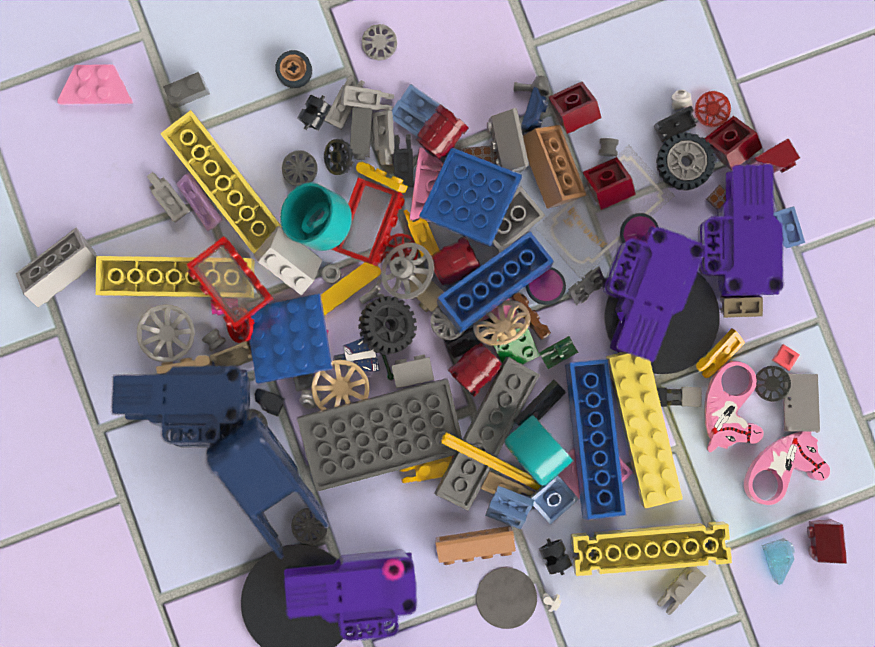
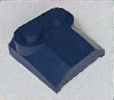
(533, 112)

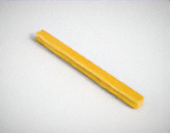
(489, 460)

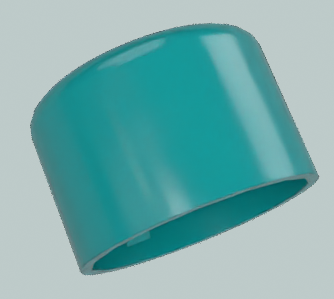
(301, 212)
(537, 451)

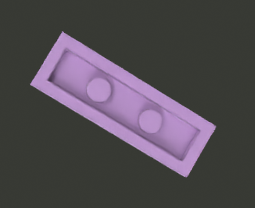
(199, 201)

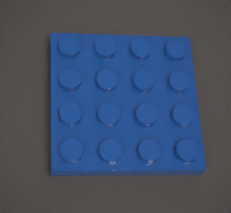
(470, 196)
(290, 339)

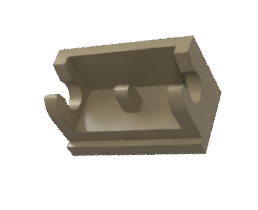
(741, 306)
(233, 356)

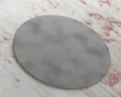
(506, 598)

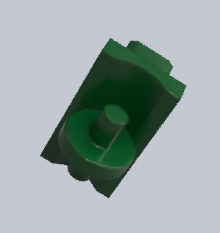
(558, 352)

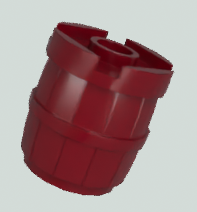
(441, 132)
(455, 262)
(475, 368)

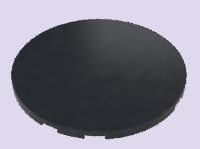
(688, 332)
(266, 607)

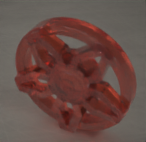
(712, 109)

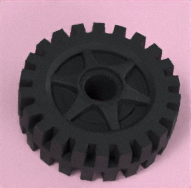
(374, 328)

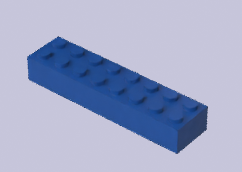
(595, 439)

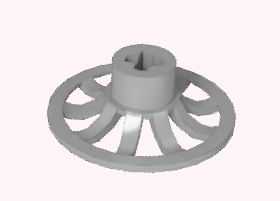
(404, 269)
(165, 333)

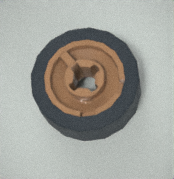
(286, 62)

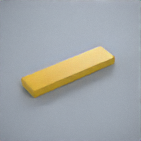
(349, 286)

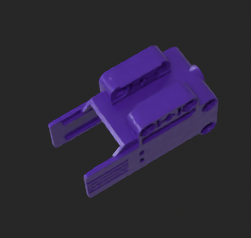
(745, 235)
(650, 287)
(363, 593)

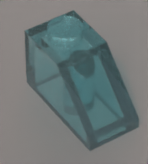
(779, 558)

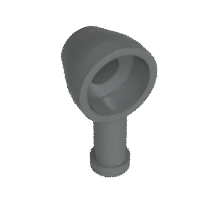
(539, 82)

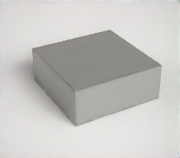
(691, 396)

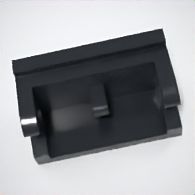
(676, 124)

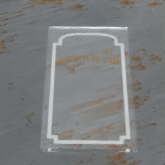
(587, 234)

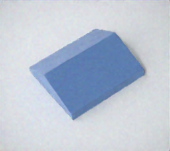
(553, 499)

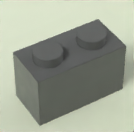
(186, 90)

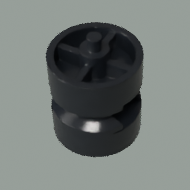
(315, 110)
(556, 558)

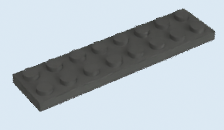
(487, 432)

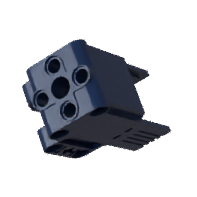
(186, 401)
(259, 475)

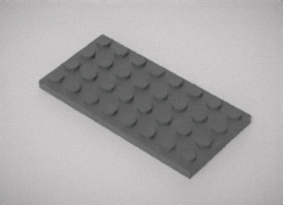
(379, 434)

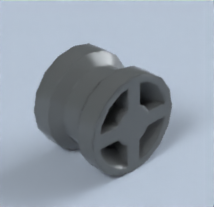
(608, 147)
(214, 340)

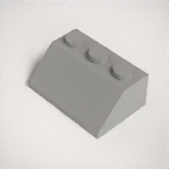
(508, 140)
(519, 218)
(288, 260)

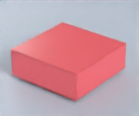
(785, 357)

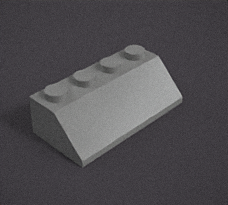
(56, 268)

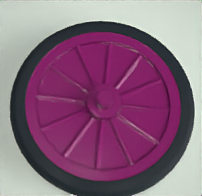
(636, 226)
(547, 287)

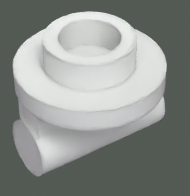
(681, 99)
(307, 400)
(554, 603)

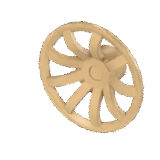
(503, 328)
(341, 386)

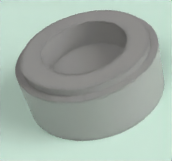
(331, 273)

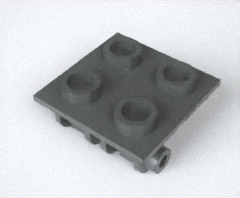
(593, 281)

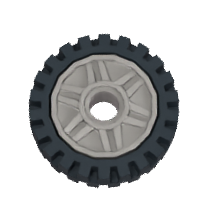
(699, 155)

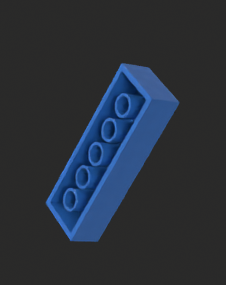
(495, 282)

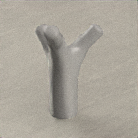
(373, 293)

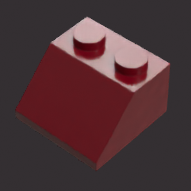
(575, 107)
(734, 142)
(780, 156)
(609, 183)
(827, 541)

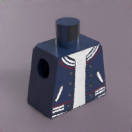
(360, 355)

